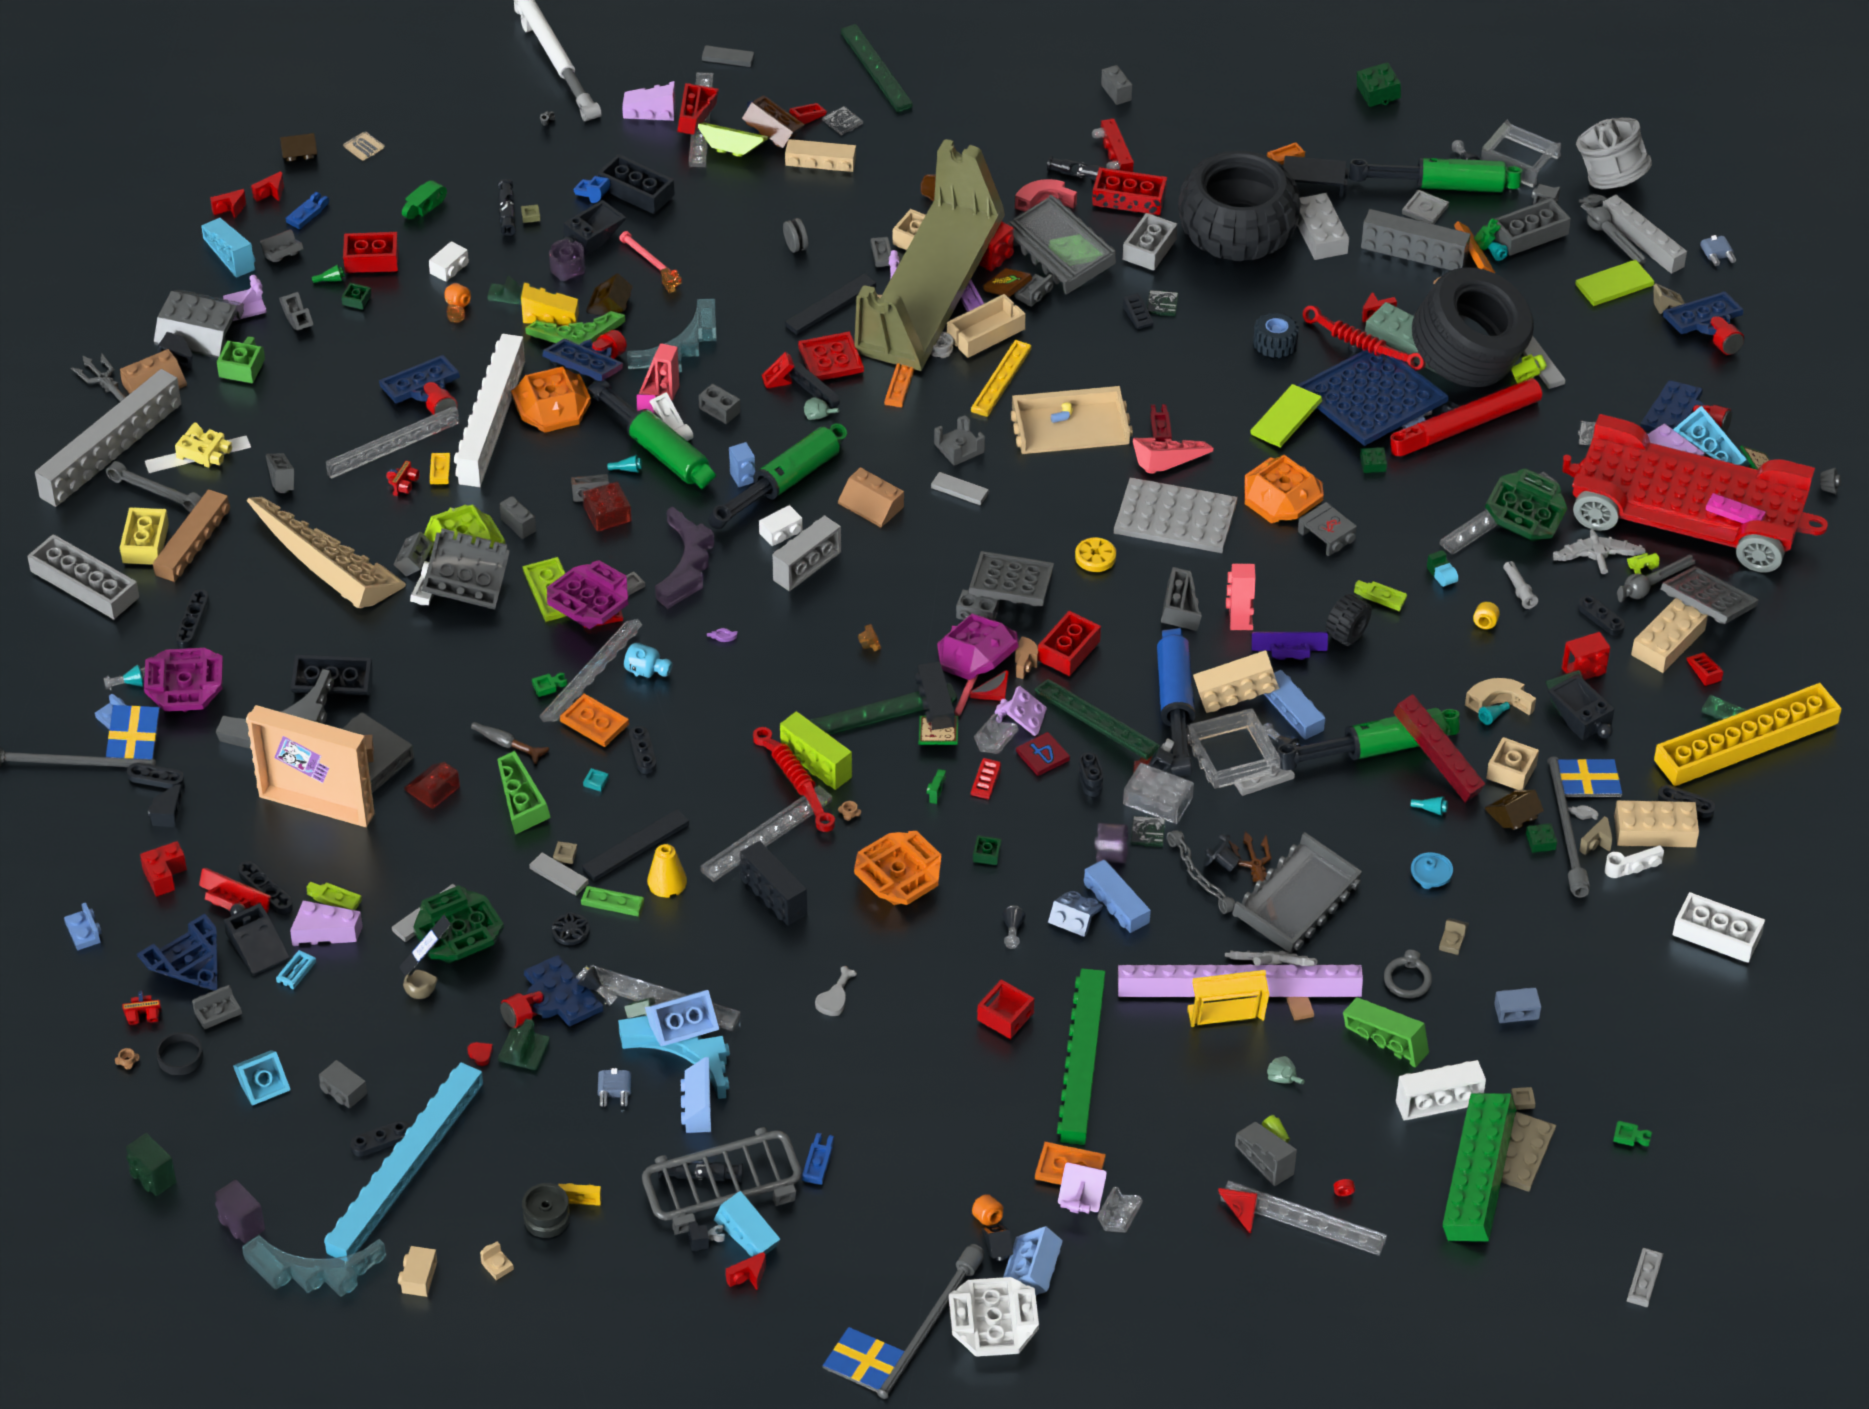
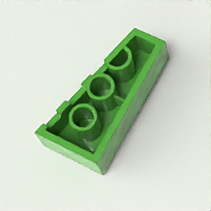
(523, 797)
(1388, 1029)

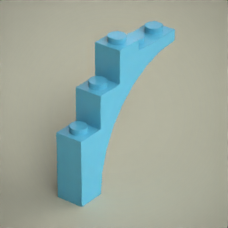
(638, 1033)

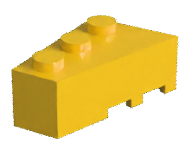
(548, 307)

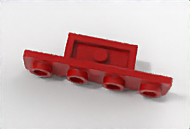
(227, 892)

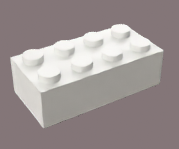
(1718, 927)
(1439, 1089)

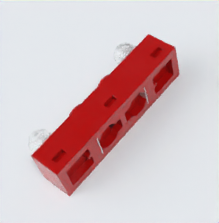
(1115, 144)

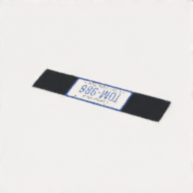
(425, 945)

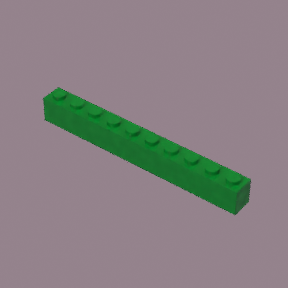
(1082, 1057)

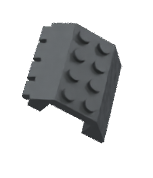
(198, 319)
(466, 569)

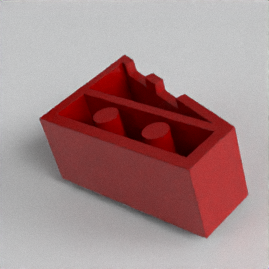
(695, 107)

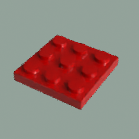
(831, 356)

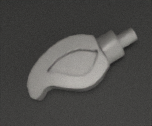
(1583, 812)

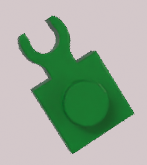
(1486, 234)
(546, 684)
(935, 788)
(1629, 1134)

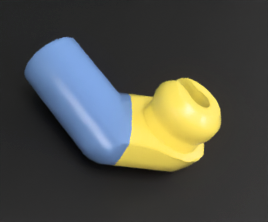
(1064, 414)

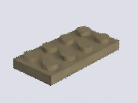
(1526, 1150)

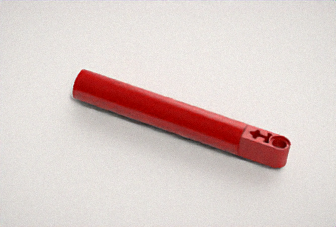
(1465, 417)

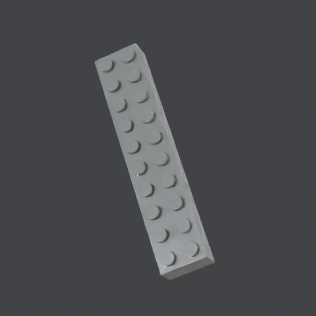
(108, 437)

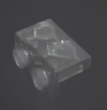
(995, 735)
(1119, 1211)

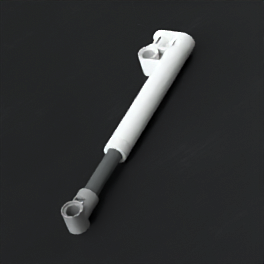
(534, 20)

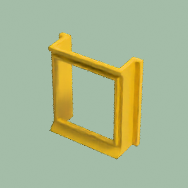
(1229, 987)

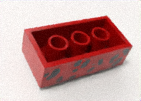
(1129, 191)

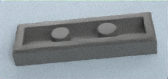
(728, 56)

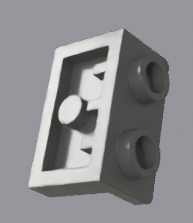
(586, 483)

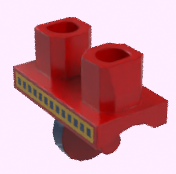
(400, 477)
(142, 1005)

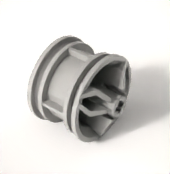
(1614, 153)

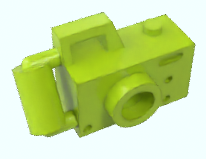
(1528, 368)

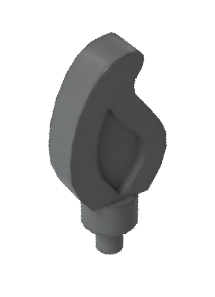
(1593, 199)

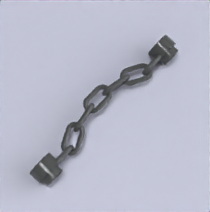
(1176, 838)

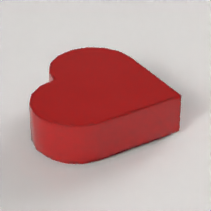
(480, 1053)

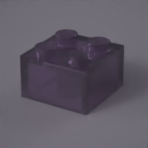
(239, 1211)

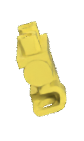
(205, 448)

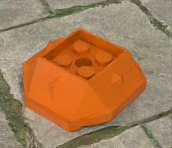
(551, 399)
(1282, 489)
(899, 867)

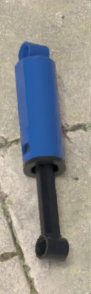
(1176, 695)

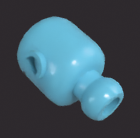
(645, 661)

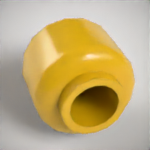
(1486, 615)

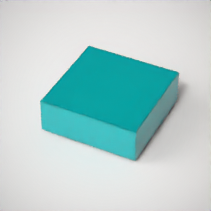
(596, 780)

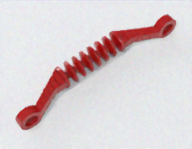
(1360, 339)
(796, 774)

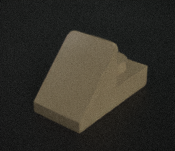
(1665, 297)
(1598, 835)
(1453, 936)

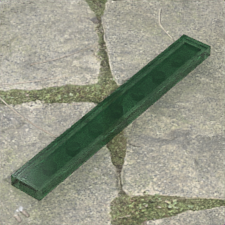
(876, 68)
(874, 712)
(1097, 719)

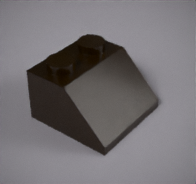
(298, 146)
(610, 296)
(1515, 808)

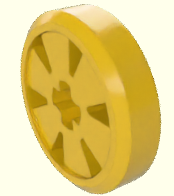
(1095, 554)

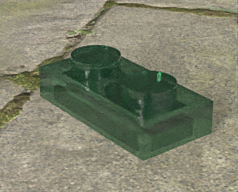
(1720, 709)

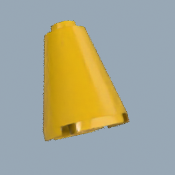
(666, 872)

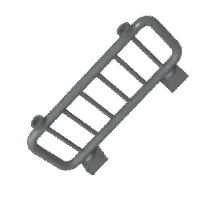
(782, 1189)

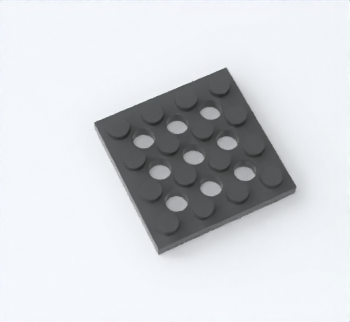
(1011, 578)
(1709, 595)

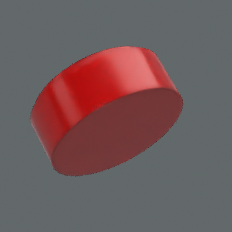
(1344, 1187)

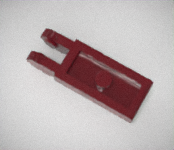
(1160, 424)

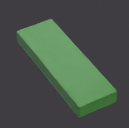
(612, 901)

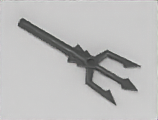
(103, 378)

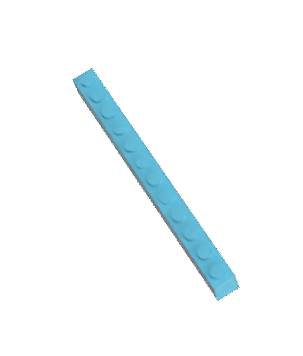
(404, 1161)

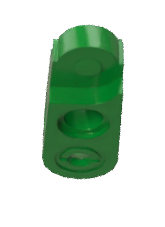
(424, 199)

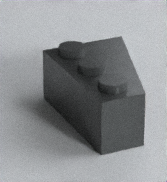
(1180, 601)
(1267, 1152)

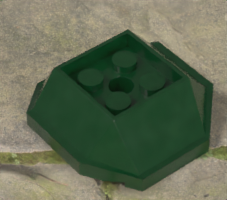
(1527, 504)
(472, 923)

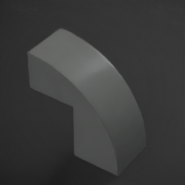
(294, 311)

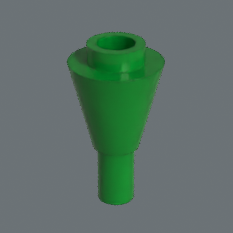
(332, 274)

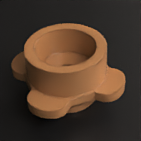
(849, 810)
(128, 1054)

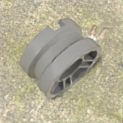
(944, 346)

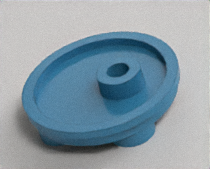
(1431, 870)

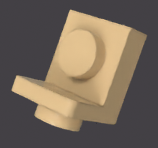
(495, 1261)

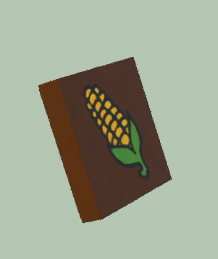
(1007, 282)

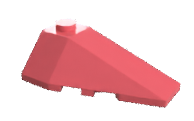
(1161, 456)

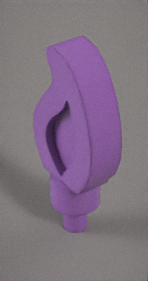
(723, 635)

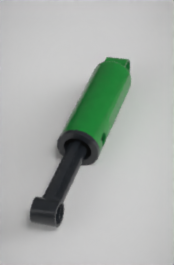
(1444, 174)
(657, 438)
(784, 471)
(1367, 739)

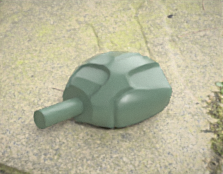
(817, 409)
(1283, 1071)

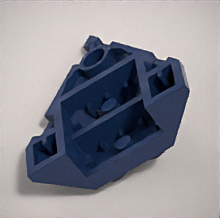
(189, 956)

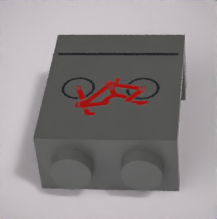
(1328, 526)

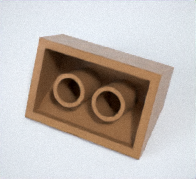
(139, 372)
(871, 497)

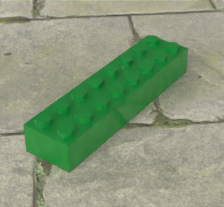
(1479, 1167)

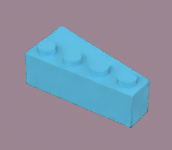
(229, 246)
(1709, 437)

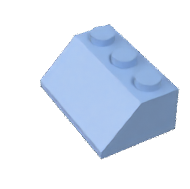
(682, 1018)
(696, 1098)
(1034, 1258)

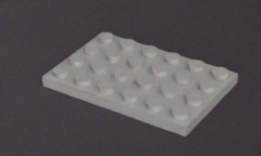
(1175, 515)

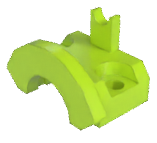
(1642, 560)

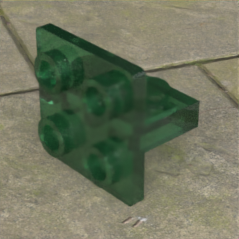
(524, 1046)

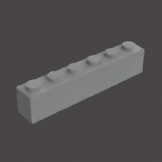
(1645, 235)

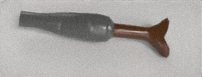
(508, 740)

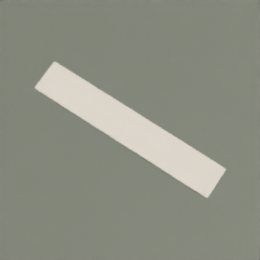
(172, 461)

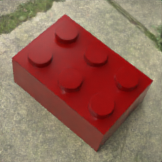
(370, 252)
(1069, 643)

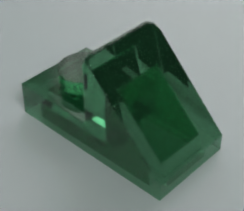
(508, 293)

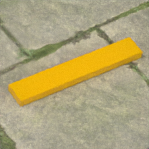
(1001, 378)

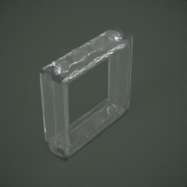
(1227, 724)

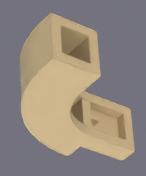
(1500, 691)

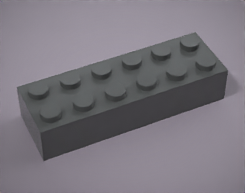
(1415, 240)

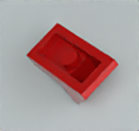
(269, 186)
(232, 201)
(1373, 305)
(778, 372)
(751, 1268)

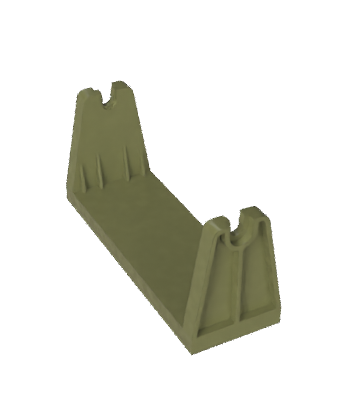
(935, 266)

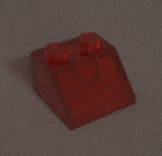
(434, 784)

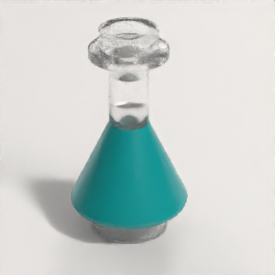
(133, 677)

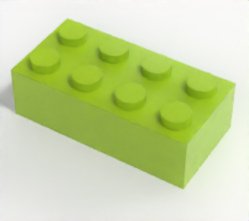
(817, 750)

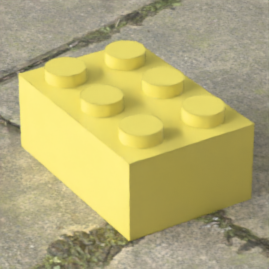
(143, 535)

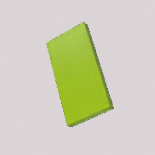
(1614, 282)
(1286, 415)
(539, 577)

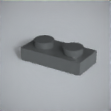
(881, 251)

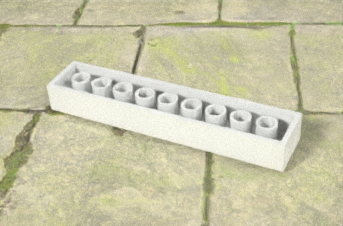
(490, 410)

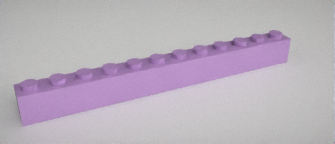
(1281, 979)

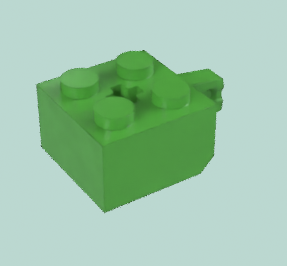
(240, 360)

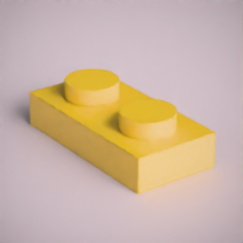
(440, 468)
(582, 1194)

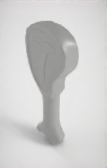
(833, 1001)

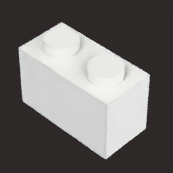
(448, 261)
(780, 525)

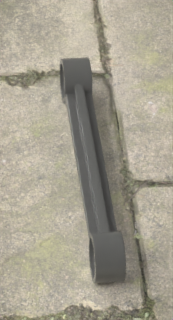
(118, 472)

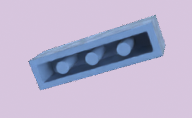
(1296, 707)
(1117, 896)

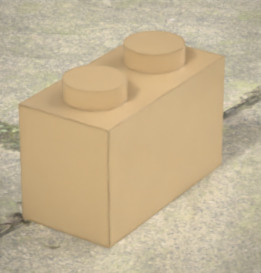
(418, 1271)

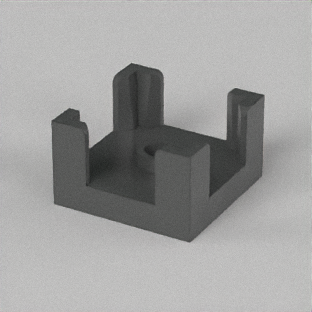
(960, 443)

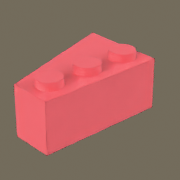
(663, 373)
(1241, 596)

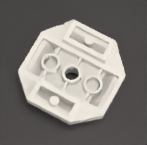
(994, 1315)

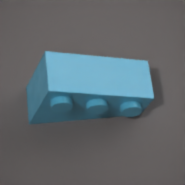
(746, 1225)

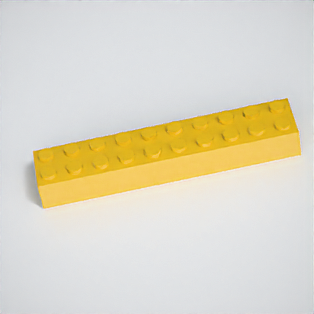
(1747, 734)

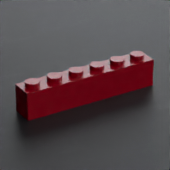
(1439, 748)

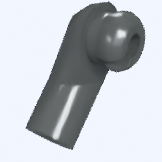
(546, 116)

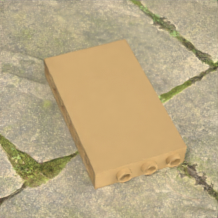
(1095, 421)

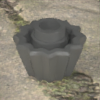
(1830, 480)

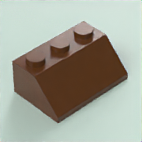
(772, 121)

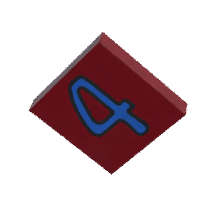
(1042, 754)

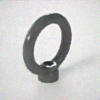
(1411, 960)

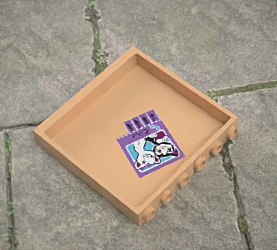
(311, 766)

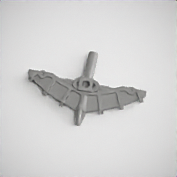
(1597, 549)
(1272, 958)

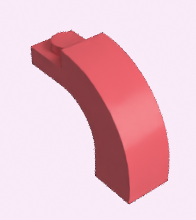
(1039, 190)

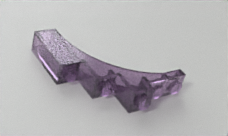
(687, 576)

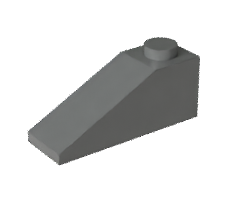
(280, 472)

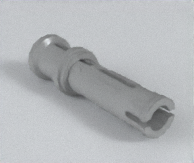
(1523, 590)

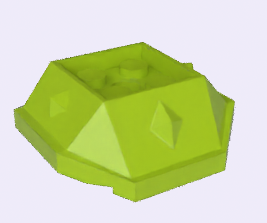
(464, 520)

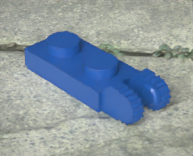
(307, 210)
(818, 1160)

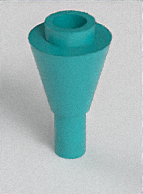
(1498, 251)
(629, 464)
(1490, 713)
(1436, 805)

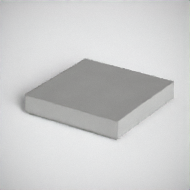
(1425, 207)

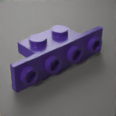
(1289, 644)

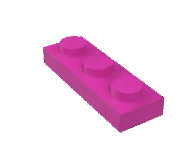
(1733, 509)

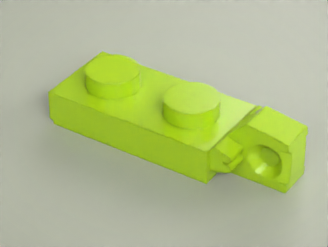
(1381, 594)
(334, 896)

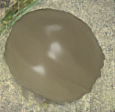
(420, 984)

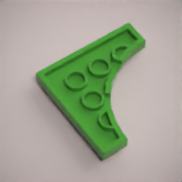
(578, 331)

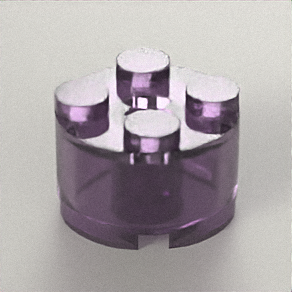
(567, 259)
(1112, 842)

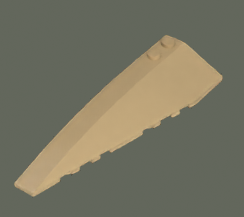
(332, 562)

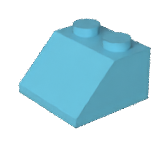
(262, 1077)

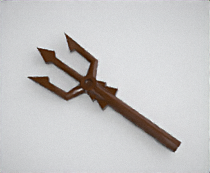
(1256, 865)

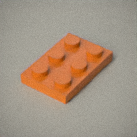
(594, 720)
(1055, 1156)

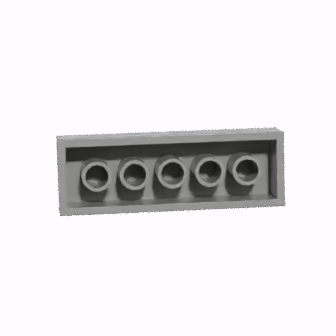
(83, 576)

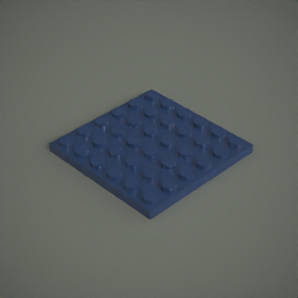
(1373, 395)

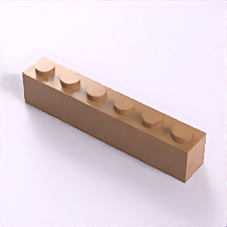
(191, 535)

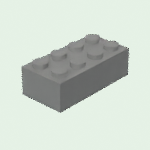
(1322, 227)
(806, 553)

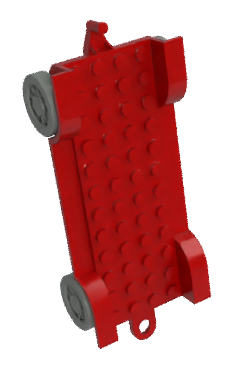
(1671, 487)

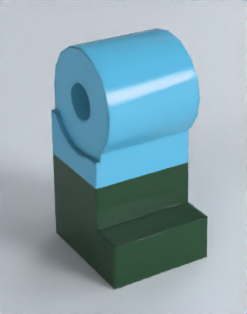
(1441, 568)

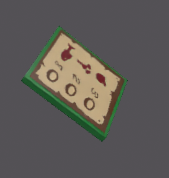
(1755, 457)
(944, 736)

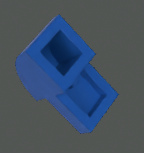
(593, 189)

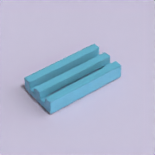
(299, 970)

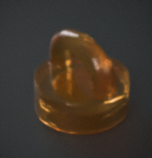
(455, 313)

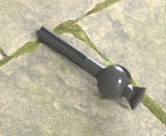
(1600, 219)
(1638, 585)

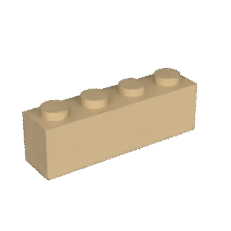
(820, 155)

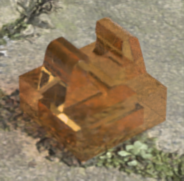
(669, 279)
(869, 638)

